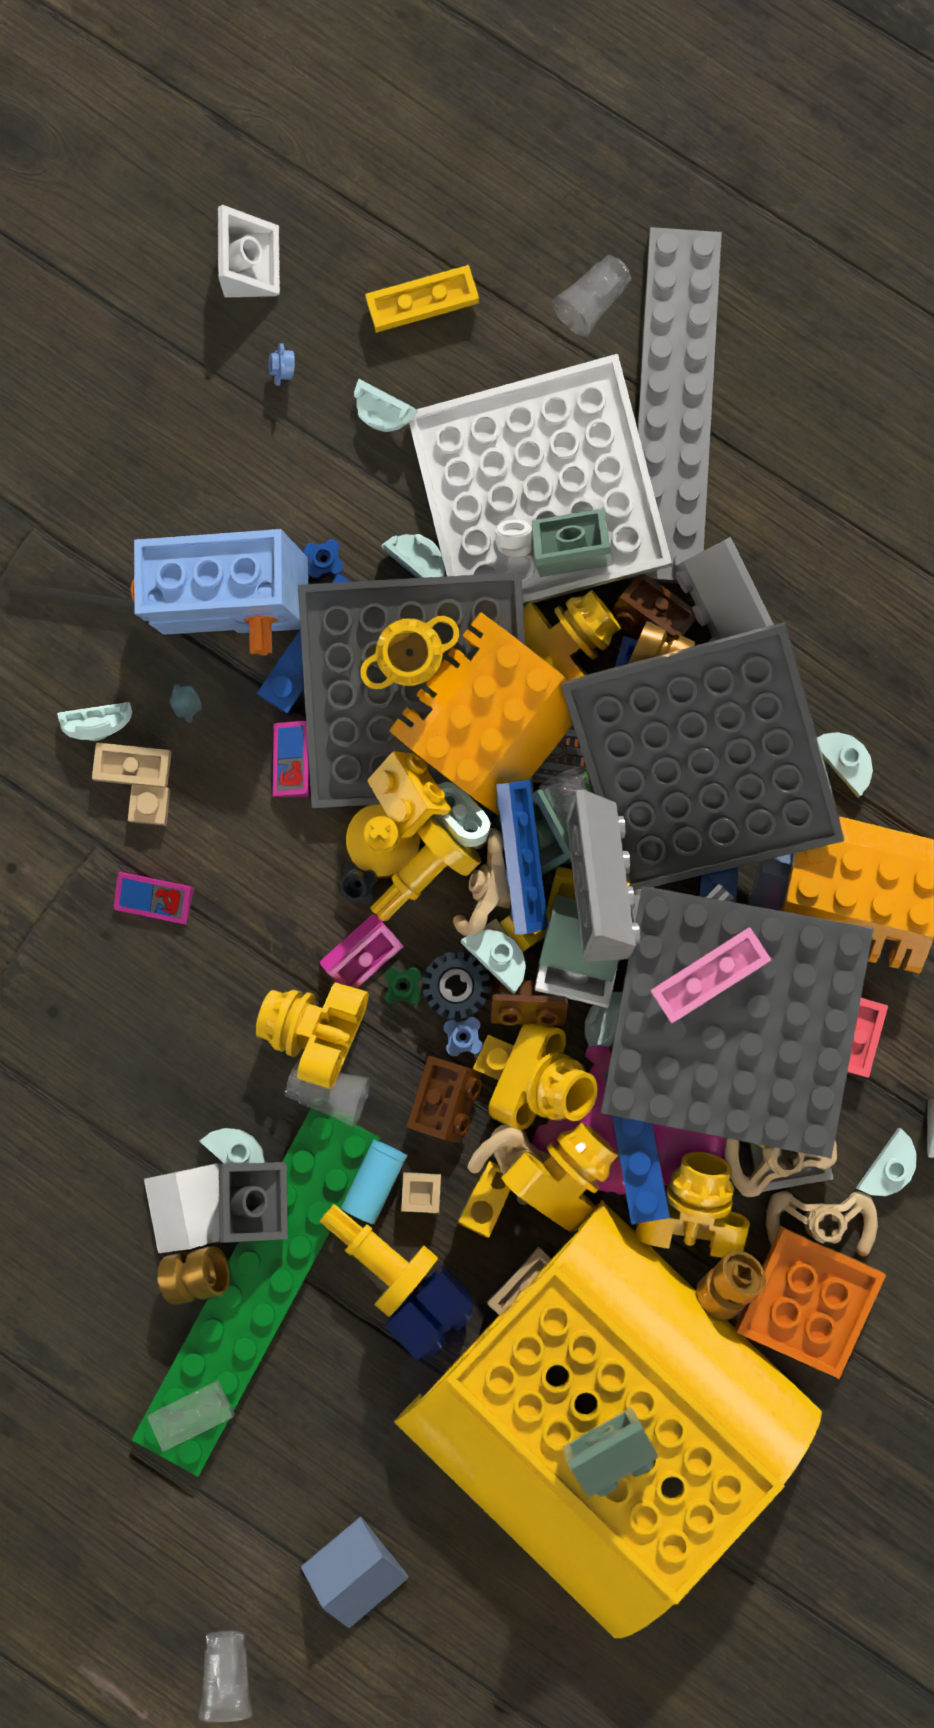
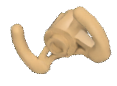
(487, 886)
(507, 1146)
(780, 1161)
(825, 1221)

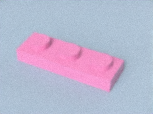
(710, 975)

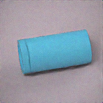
(373, 1182)

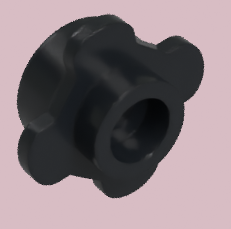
(352, 890)

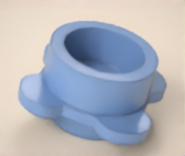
(281, 364)
(472, 1042)

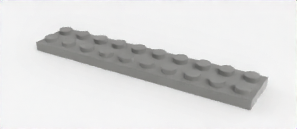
(679, 383)

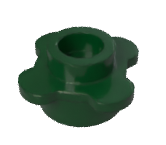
(394, 980)

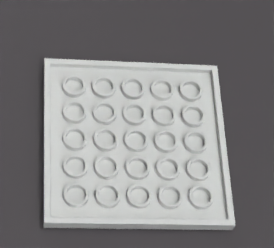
(538, 454)

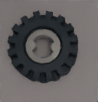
(470, 972)

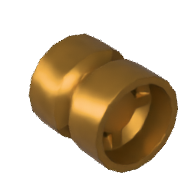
(655, 642)
(193, 1275)
(731, 1285)

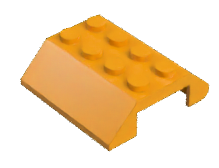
(490, 715)
(871, 881)

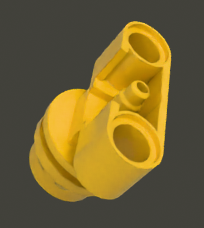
(581, 628)
(393, 649)
(325, 1033)
(541, 1081)
(560, 1181)
(699, 1208)

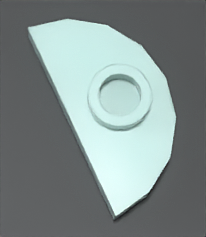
(381, 409)
(416, 555)
(95, 722)
(848, 760)
(499, 955)
(602, 1022)
(233, 1146)
(891, 1168)

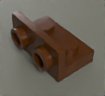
(651, 602)
(526, 1006)
(445, 1100)

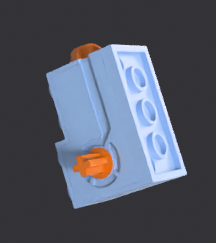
(220, 584)

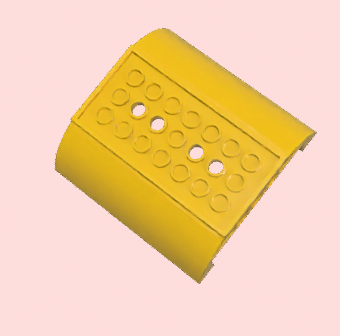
(634, 1341)

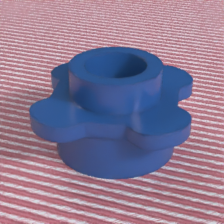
(317, 567)

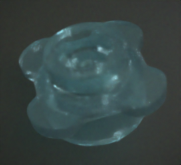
(185, 702)

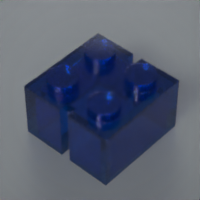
(417, 1327)

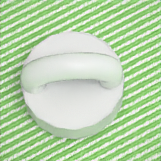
(514, 538)

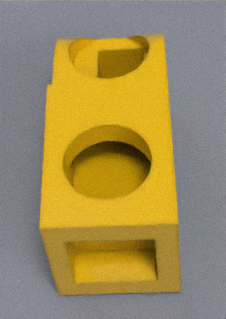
(485, 1202)

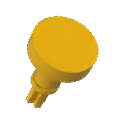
(375, 842)
(425, 866)
(380, 1259)

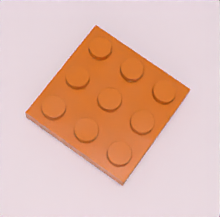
(811, 1302)

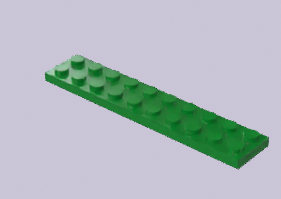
(263, 1283)

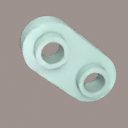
(463, 816)

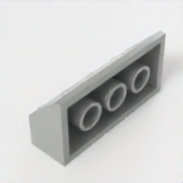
(722, 591)
(600, 878)

